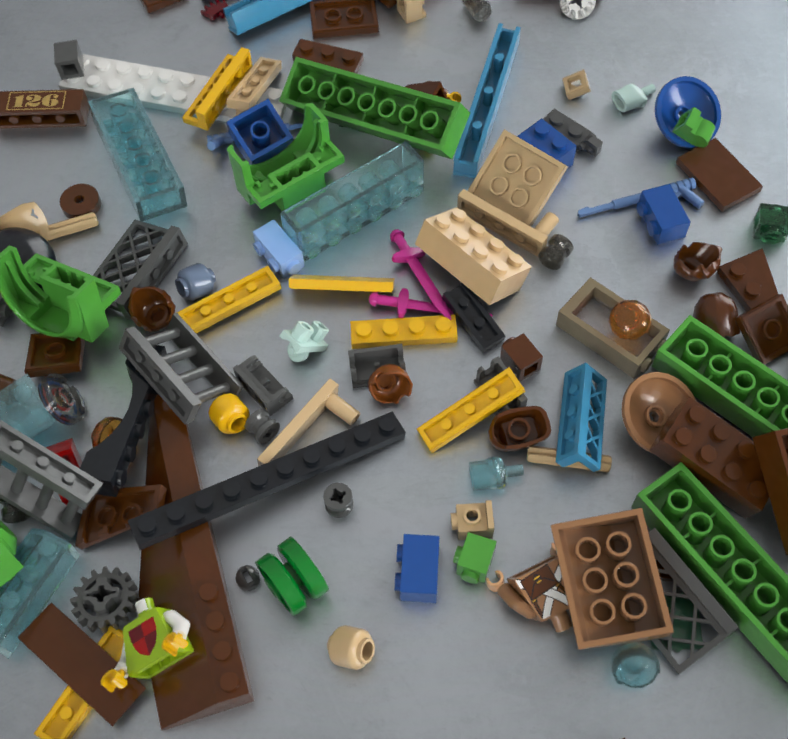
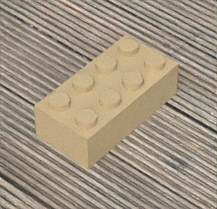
(473, 255)

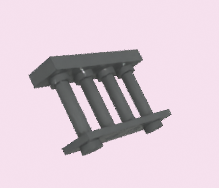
(163, 378)
(54, 474)

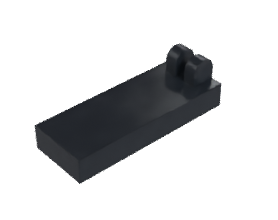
(473, 317)

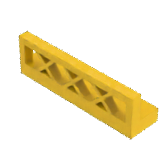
(216, 91)

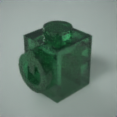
(771, 223)

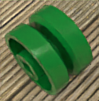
(288, 578)

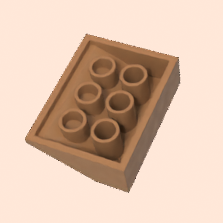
(611, 580)

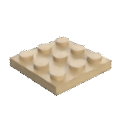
(517, 178)

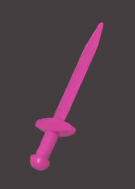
(411, 256)
(403, 302)

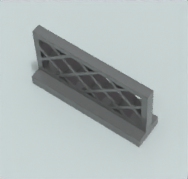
(151, 271)
(698, 595)

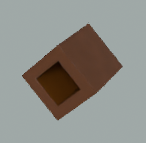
(521, 356)

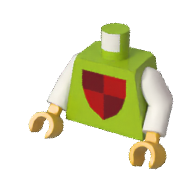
(150, 644)

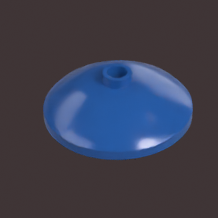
(680, 96)

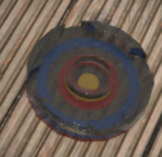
(60, 400)

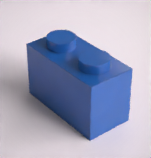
(663, 214)
(419, 568)

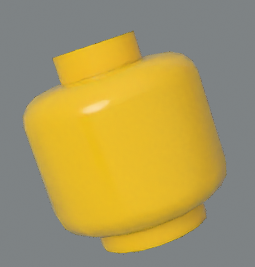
(228, 413)

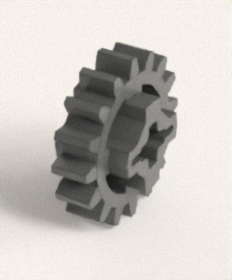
(104, 599)

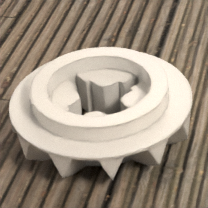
(573, 10)

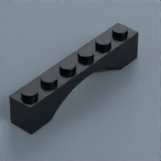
(112, 457)

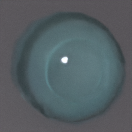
(635, 665)

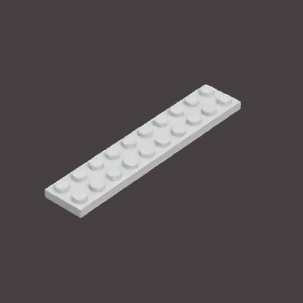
(155, 86)

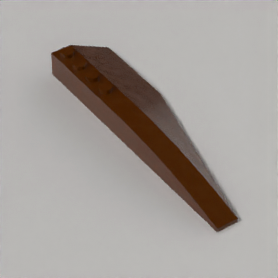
(189, 578)

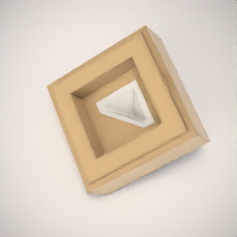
(576, 84)

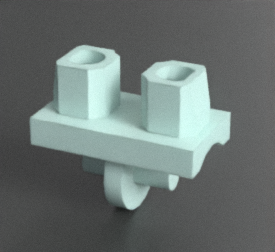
(305, 339)

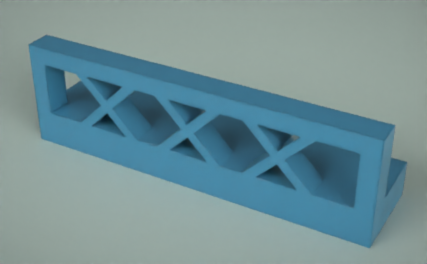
(576, 413)

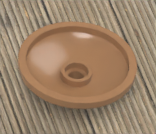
(653, 395)

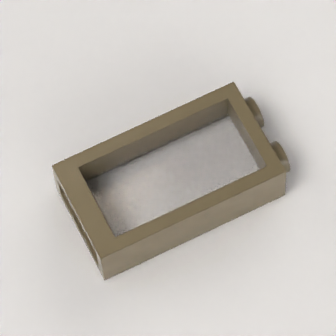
(587, 321)

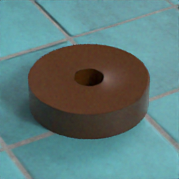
(80, 192)

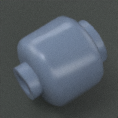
(195, 281)

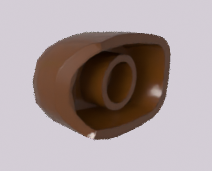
(519, 428)

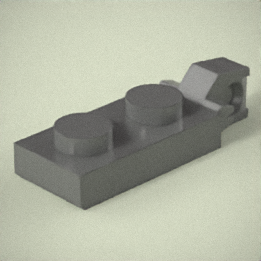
(576, 133)

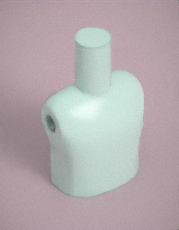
(631, 96)

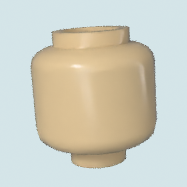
(350, 647)

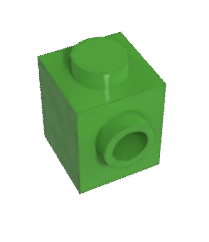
(474, 558)

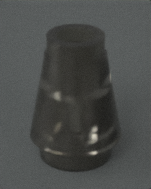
(479, 9)

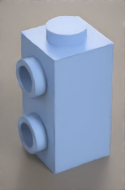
(278, 249)

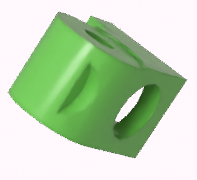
(694, 128)

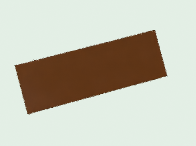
(79, 662)

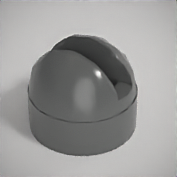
(254, 574)

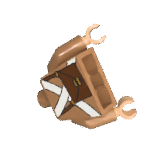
(536, 592)

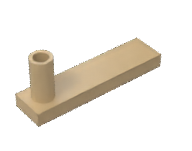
(254, 84)
(506, 225)
(325, 398)

